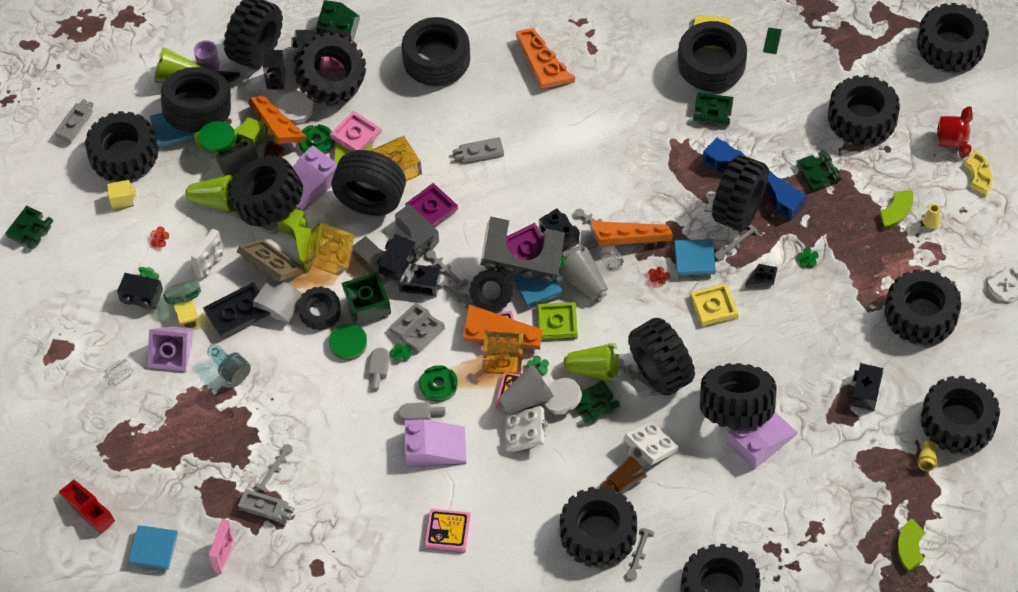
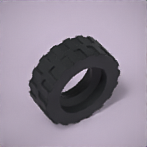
(501, 279)
(314, 295)

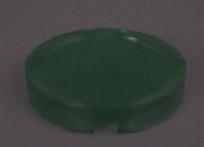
(182, 292)

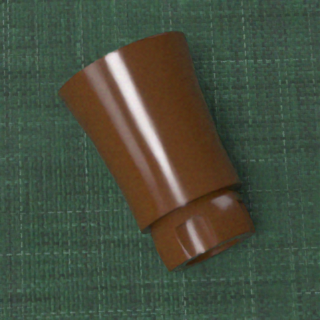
(624, 476)

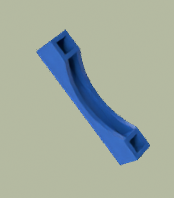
(786, 198)

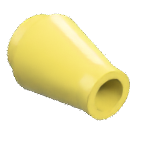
(932, 217)
(927, 459)

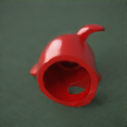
(956, 131)

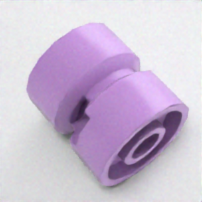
(207, 55)

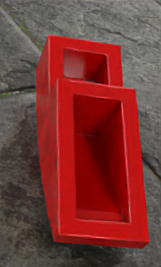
(87, 506)

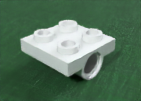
(207, 254)
(525, 429)
(649, 444)

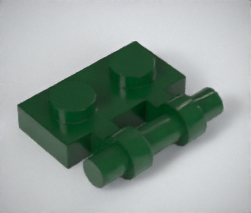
(713, 104)
(813, 173)
(25, 223)
(593, 397)

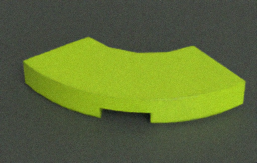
(897, 210)
(908, 545)

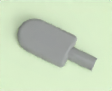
(378, 366)
(419, 410)

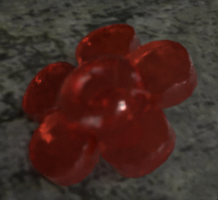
(159, 237)
(658, 275)

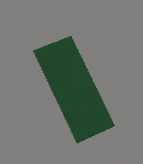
(772, 40)

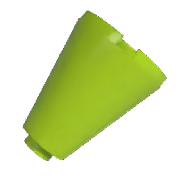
(170, 63)
(211, 193)
(594, 362)

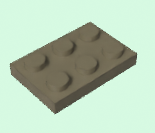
(270, 260)

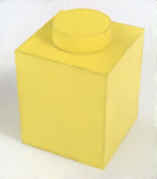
(121, 194)
(187, 315)

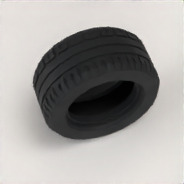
(436, 71)
(708, 77)
(192, 83)
(368, 182)

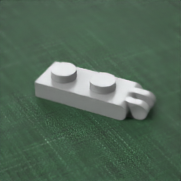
(74, 121)
(479, 150)
(265, 506)

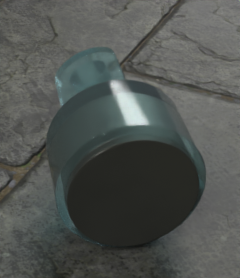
(232, 367)

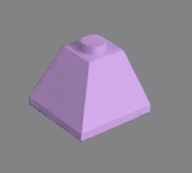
(169, 348)

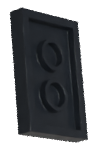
(235, 311)

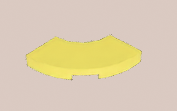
(980, 172)

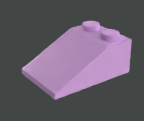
(316, 175)
(434, 443)
(760, 443)

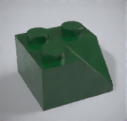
(337, 18)
(366, 298)

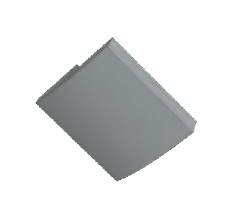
(279, 299)
(417, 327)

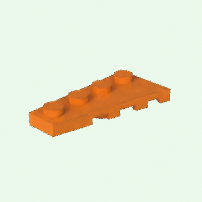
(542, 61)
(277, 123)
(629, 233)
(483, 321)

